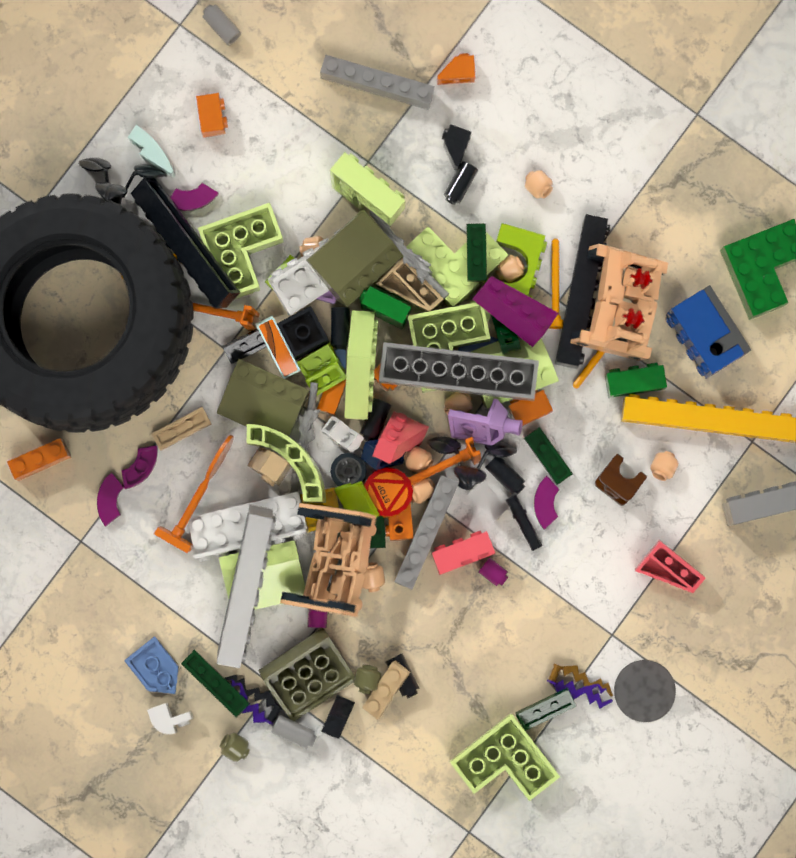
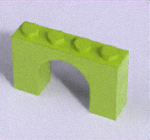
(529, 246)

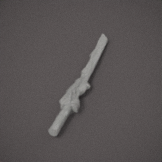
(416, 261)
(306, 429)

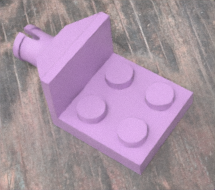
(483, 429)

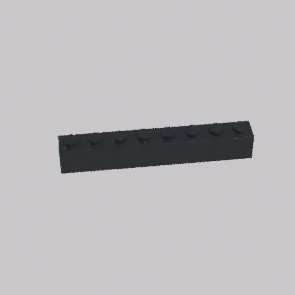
(185, 243)
(581, 291)

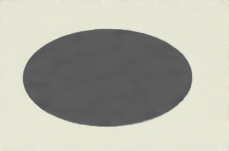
(644, 691)

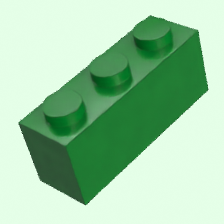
(635, 380)

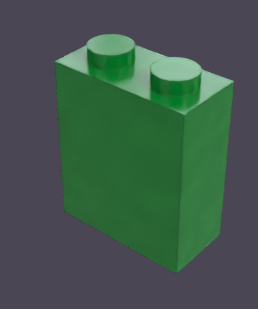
(385, 307)

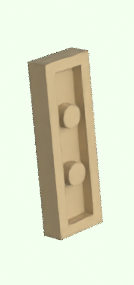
(181, 429)
(386, 689)

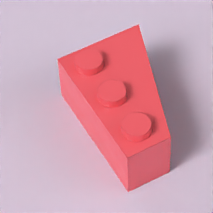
(399, 437)
(462, 552)
(669, 567)

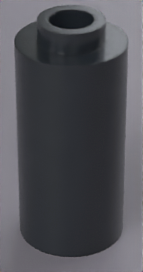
(460, 183)
(340, 327)
(376, 419)
(506, 475)
(410, 685)

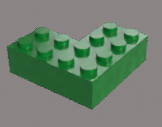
(754, 263)

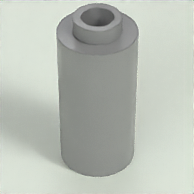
(221, 24)
(294, 732)

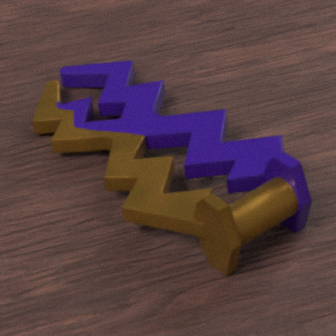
(586, 689)

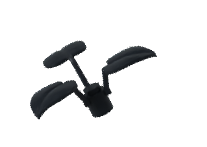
(114, 192)
(470, 476)

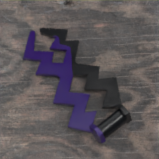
(257, 717)

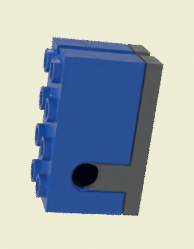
(703, 325)

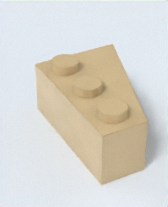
(404, 284)
(270, 466)

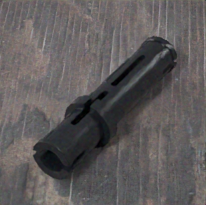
(523, 522)

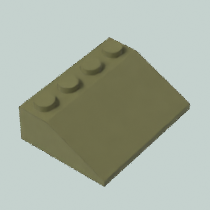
(354, 258)
(262, 399)
(307, 675)

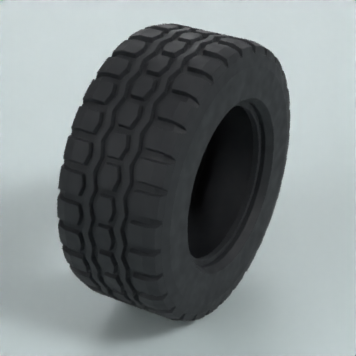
(157, 327)

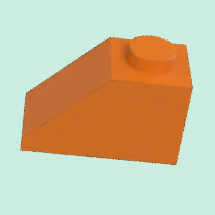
(459, 70)

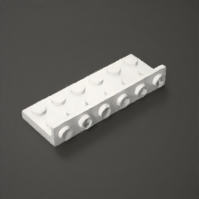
(298, 282)
(223, 529)

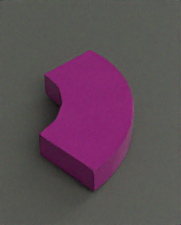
(193, 199)
(141, 468)
(107, 499)
(544, 502)

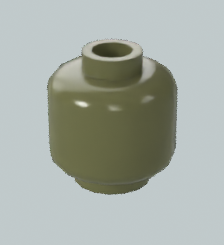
(367, 678)
(234, 747)

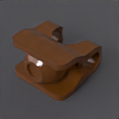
(615, 485)

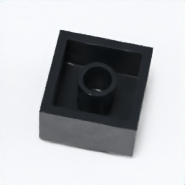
(303, 333)

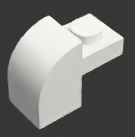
(342, 434)
(164, 722)

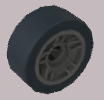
(351, 461)

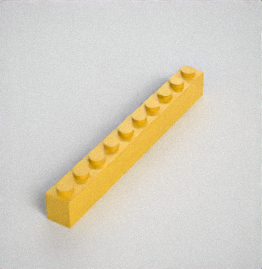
(709, 418)

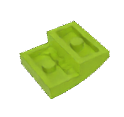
(322, 368)
(356, 498)

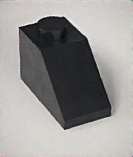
(455, 144)
(338, 717)

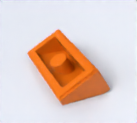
(331, 398)

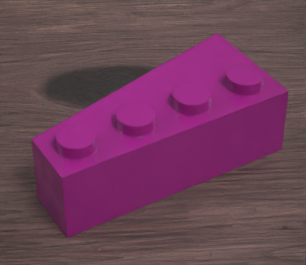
(515, 310)

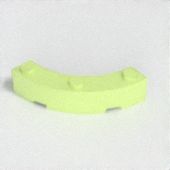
(296, 455)

